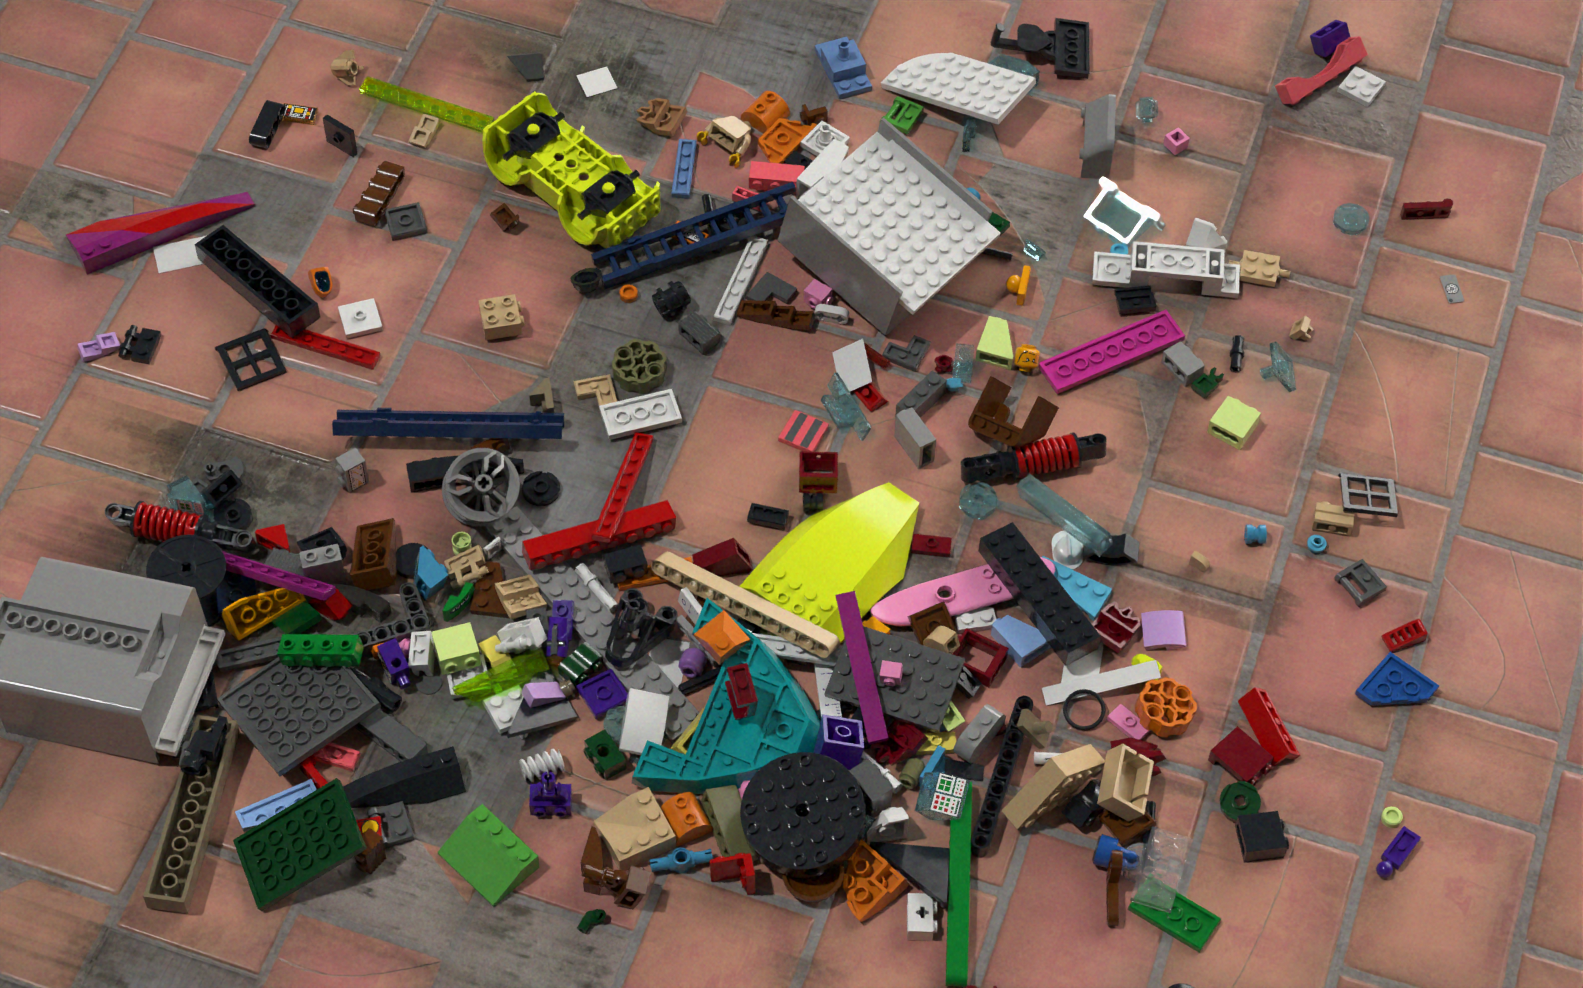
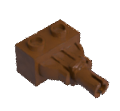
(628, 885)

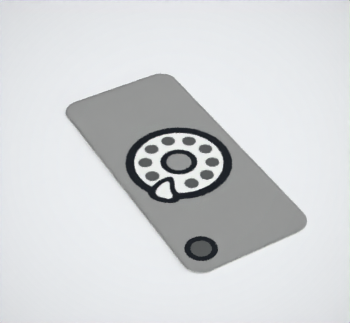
(1452, 288)

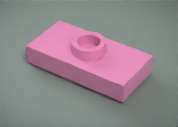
(1127, 722)

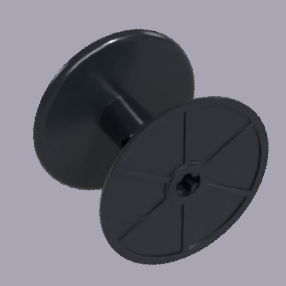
(192, 563)

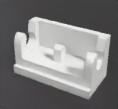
(422, 653)

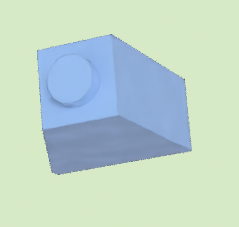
(1022, 639)

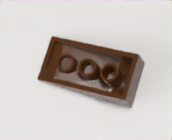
(374, 555)

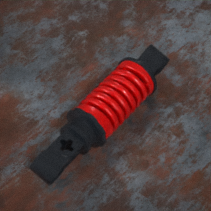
(1035, 457)
(165, 523)

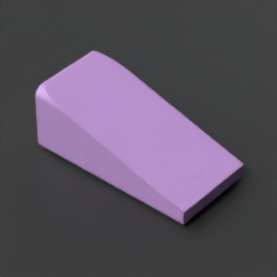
(542, 693)

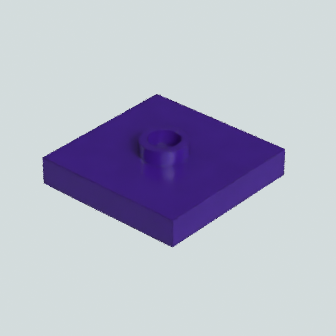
(602, 693)

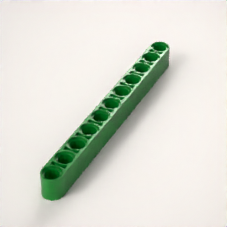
(959, 896)

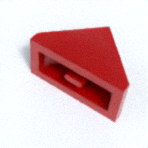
(273, 537)

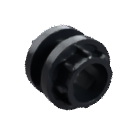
(671, 299)

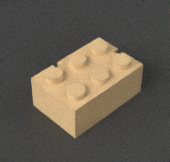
(1123, 781)

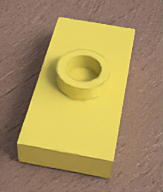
(944, 739)

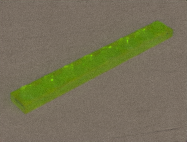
(425, 104)

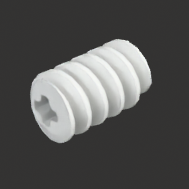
(541, 765)

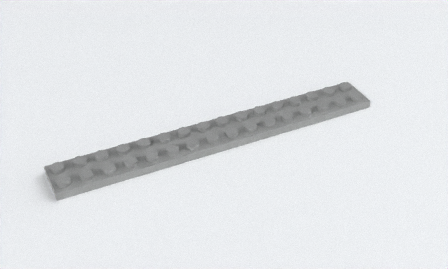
(593, 621)

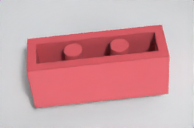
(772, 175)

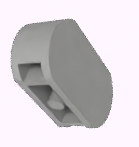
(979, 733)

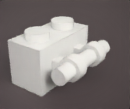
(521, 636)

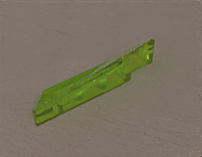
(503, 676)

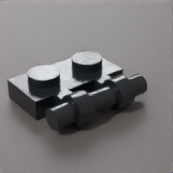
(145, 346)

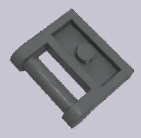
(1364, 578)
(397, 823)

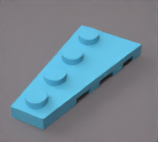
(1084, 591)

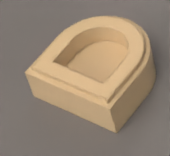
(1199, 561)

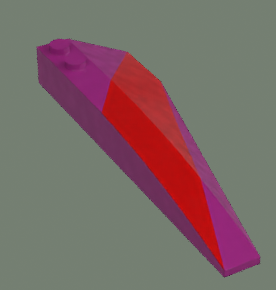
(129, 235)

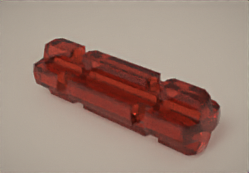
(876, 357)

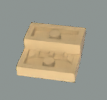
(519, 595)

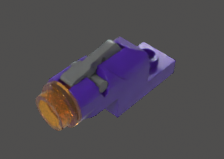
(559, 631)

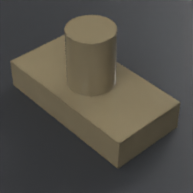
(1034, 729)

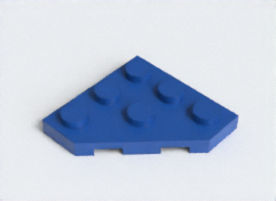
(1396, 683)

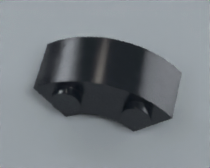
(1121, 552)
(1083, 807)

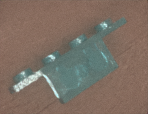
(844, 408)

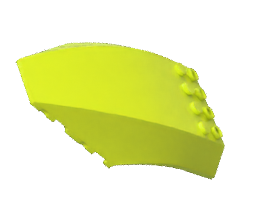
(839, 550)

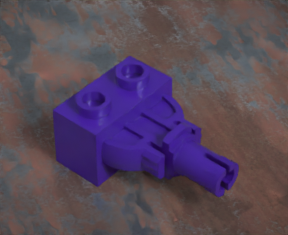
(550, 797)

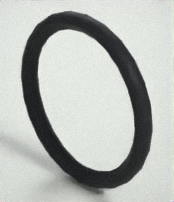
(1080, 692)

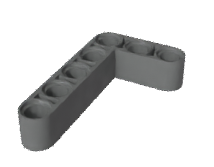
(407, 625)

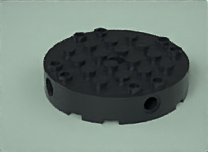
(809, 843)

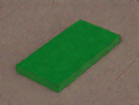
(1186, 922)

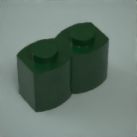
(581, 664)

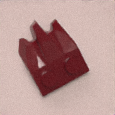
(1116, 626)
(902, 743)
(1145, 748)

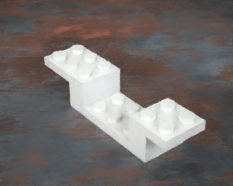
(1168, 262)

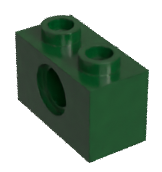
(603, 744)

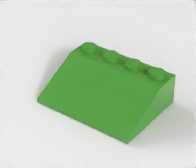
(489, 855)

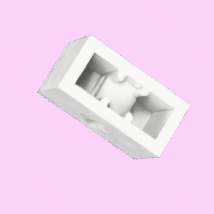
(921, 928)

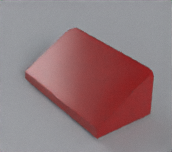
(870, 396)

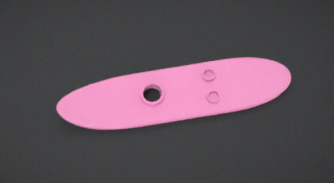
(968, 592)

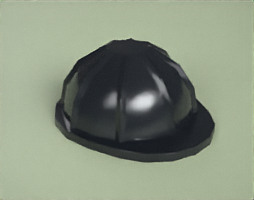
(586, 279)

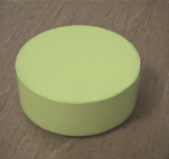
(1391, 817)

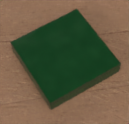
(297, 619)

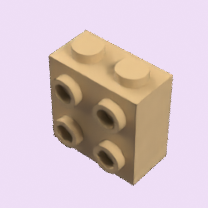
(501, 317)

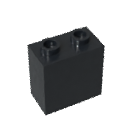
(1261, 836)

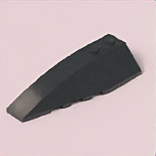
(411, 780)

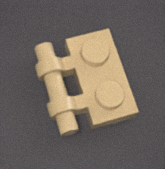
(464, 562)

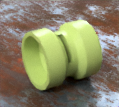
(461, 542)

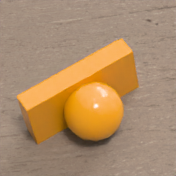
(1019, 284)

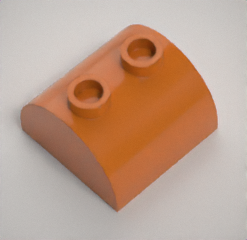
(766, 111)
(686, 817)

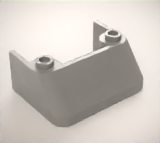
(1098, 137)

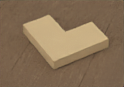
(597, 386)

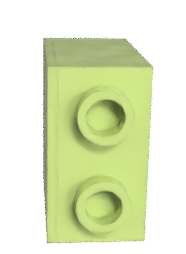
(1234, 422)
(456, 648)

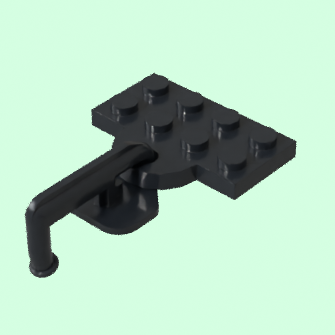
(1065, 45)

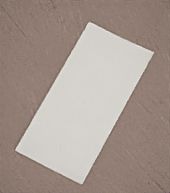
(177, 255)
(1083, 667)

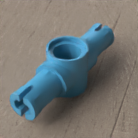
(670, 862)

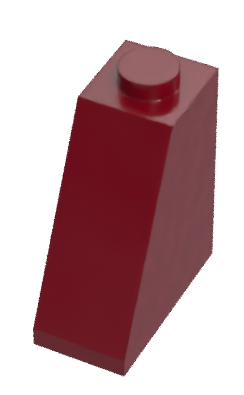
(724, 558)

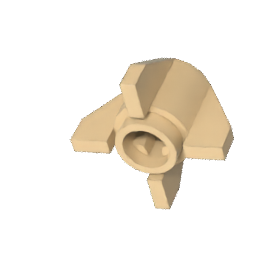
(344, 67)

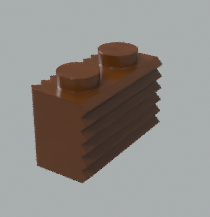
(373, 855)

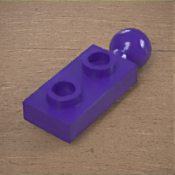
(1397, 852)

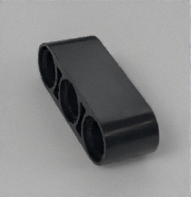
(267, 124)

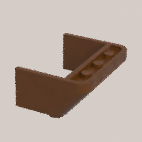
(992, 414)

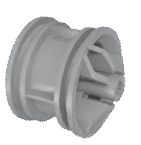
(480, 486)

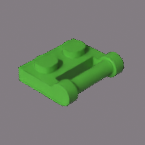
(908, 115)

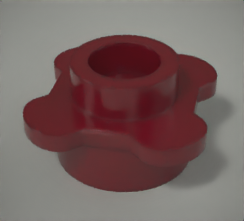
(943, 359)

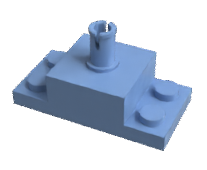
(844, 67)

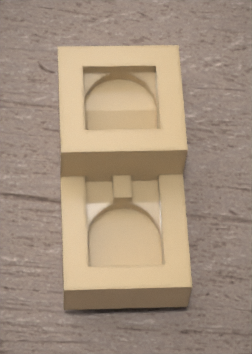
(425, 131)

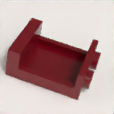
(741, 691)
(1242, 756)

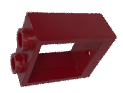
(818, 481)
(988, 646)

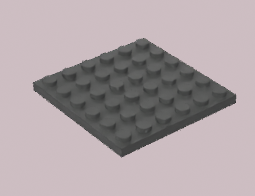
(297, 709)

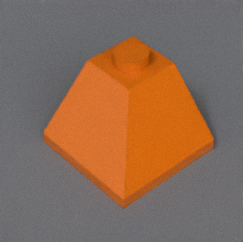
(721, 637)

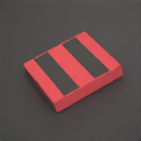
(803, 431)

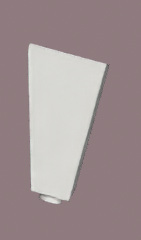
(822, 165)

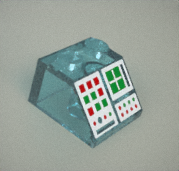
(185, 497)
(941, 796)

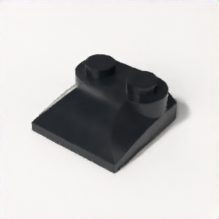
(322, 539)

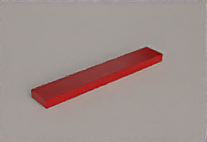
(330, 347)

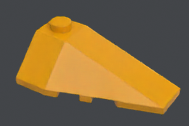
(257, 610)

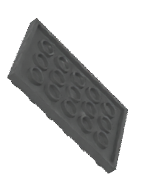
(925, 685)

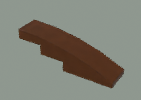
(780, 316)

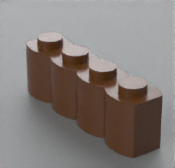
(379, 193)

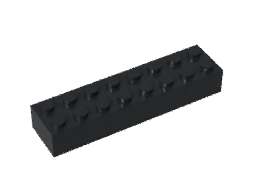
(257, 281)
(1039, 593)

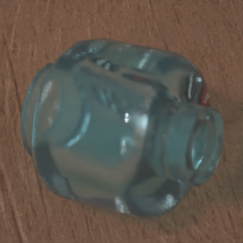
(1146, 109)

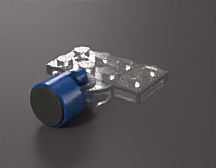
(1151, 866)

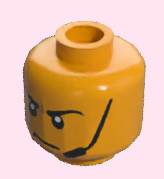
(1026, 357)

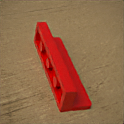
(1268, 725)

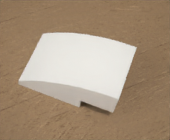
(643, 720)

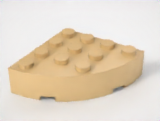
(1053, 784)

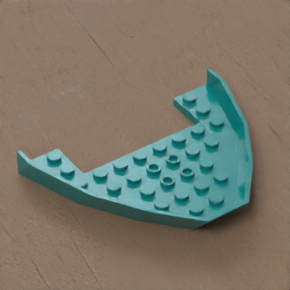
(731, 749)

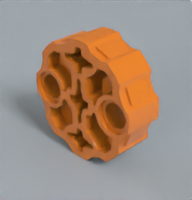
(1165, 707)

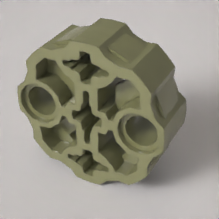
(639, 366)

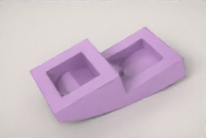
(98, 348)

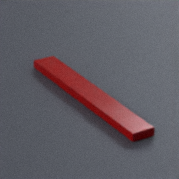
(622, 487)

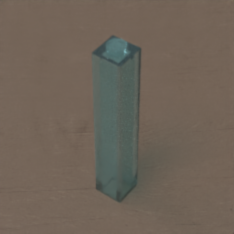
(1064, 515)

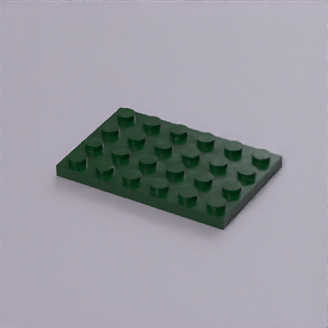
(299, 844)

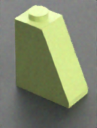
(995, 344)

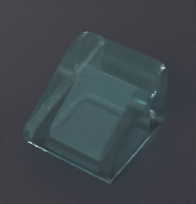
(1033, 250)

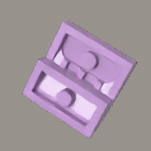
(1163, 629)

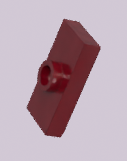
(931, 545)

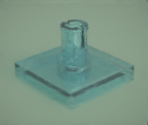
(1281, 367)

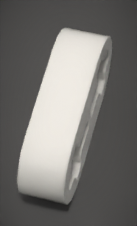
(831, 314)

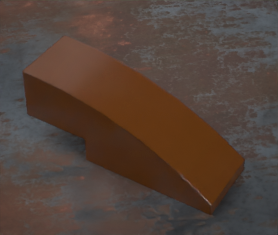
(592, 856)

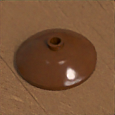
(815, 890)

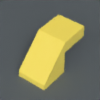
(488, 649)

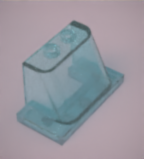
(1120, 215)

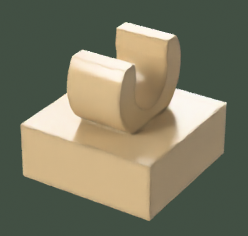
(1301, 328)

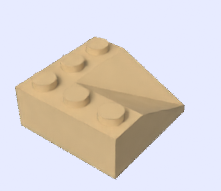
(635, 830)

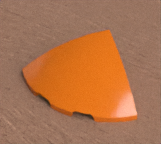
(870, 882)

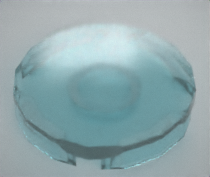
(1351, 218)

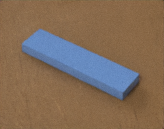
(684, 168)

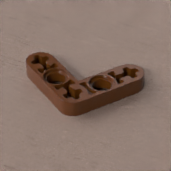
(1112, 887)

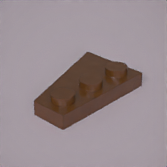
(485, 597)

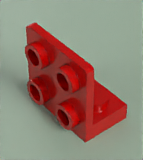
(734, 867)

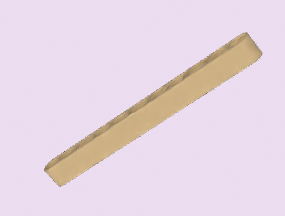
(746, 604)

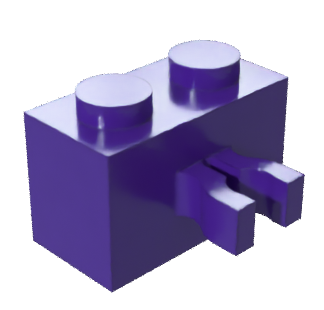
(1327, 38)

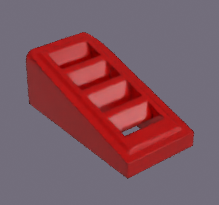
(1416, 630)

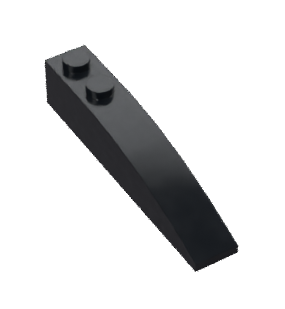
(431, 472)

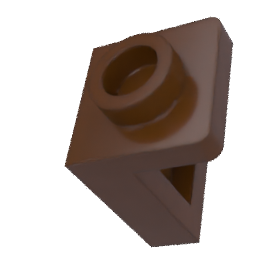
(813, 116)
(505, 217)

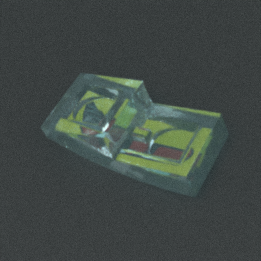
(968, 133)

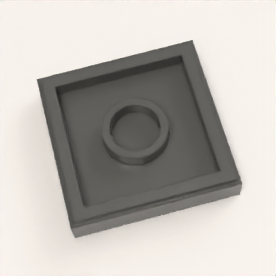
(405, 221)

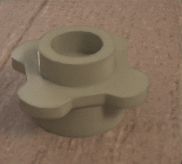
(567, 687)

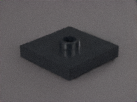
(340, 135)

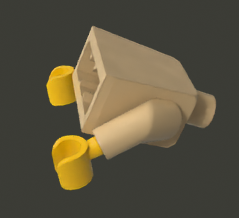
(729, 133)

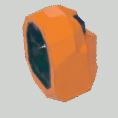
(320, 281)

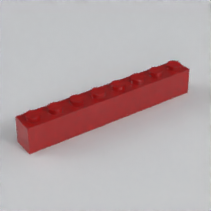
(578, 539)

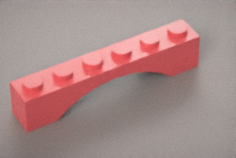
(1346, 54)

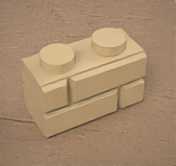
(1332, 519)

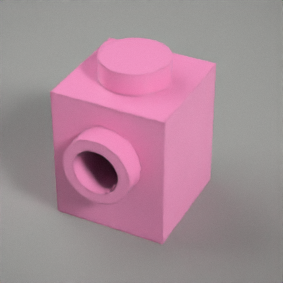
(817, 293)

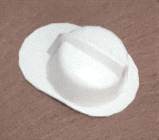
(1067, 550)

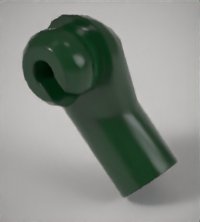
(591, 917)

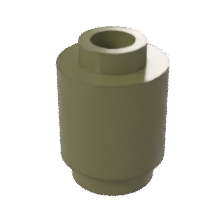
(911, 773)

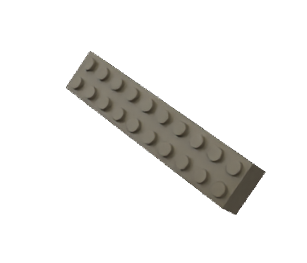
(189, 827)

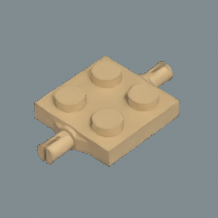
(1260, 268)

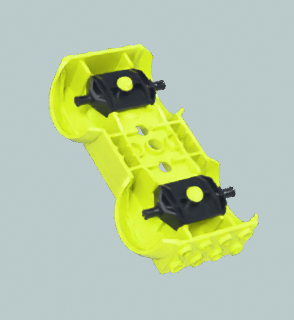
(592, 211)

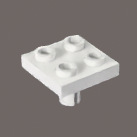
(821, 137)

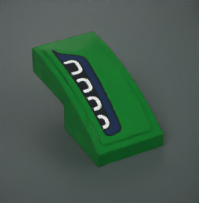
(456, 605)

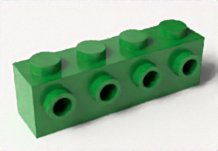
(320, 650)

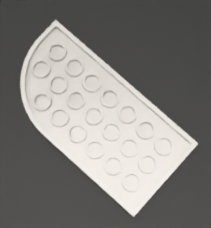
(960, 85)

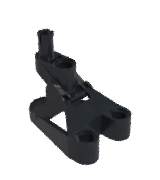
(635, 617)

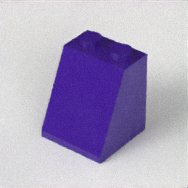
(840, 740)

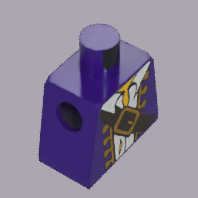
(394, 663)

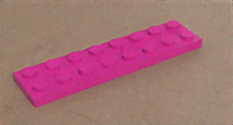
(1111, 351)

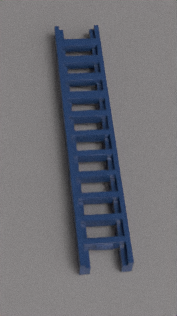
(703, 245)
(448, 424)

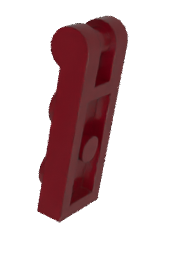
(1426, 210)

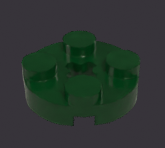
(1235, 791)

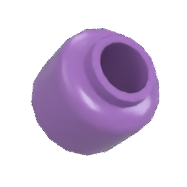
(692, 662)

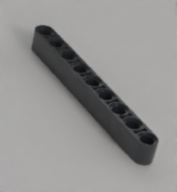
(999, 783)

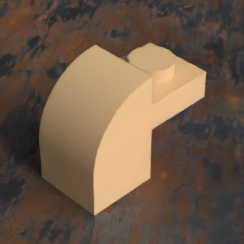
(942, 640)

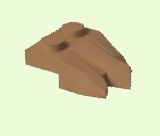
(661, 116)

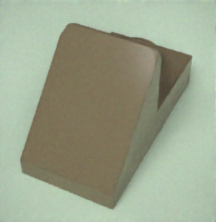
(543, 396)

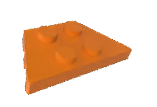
(783, 139)

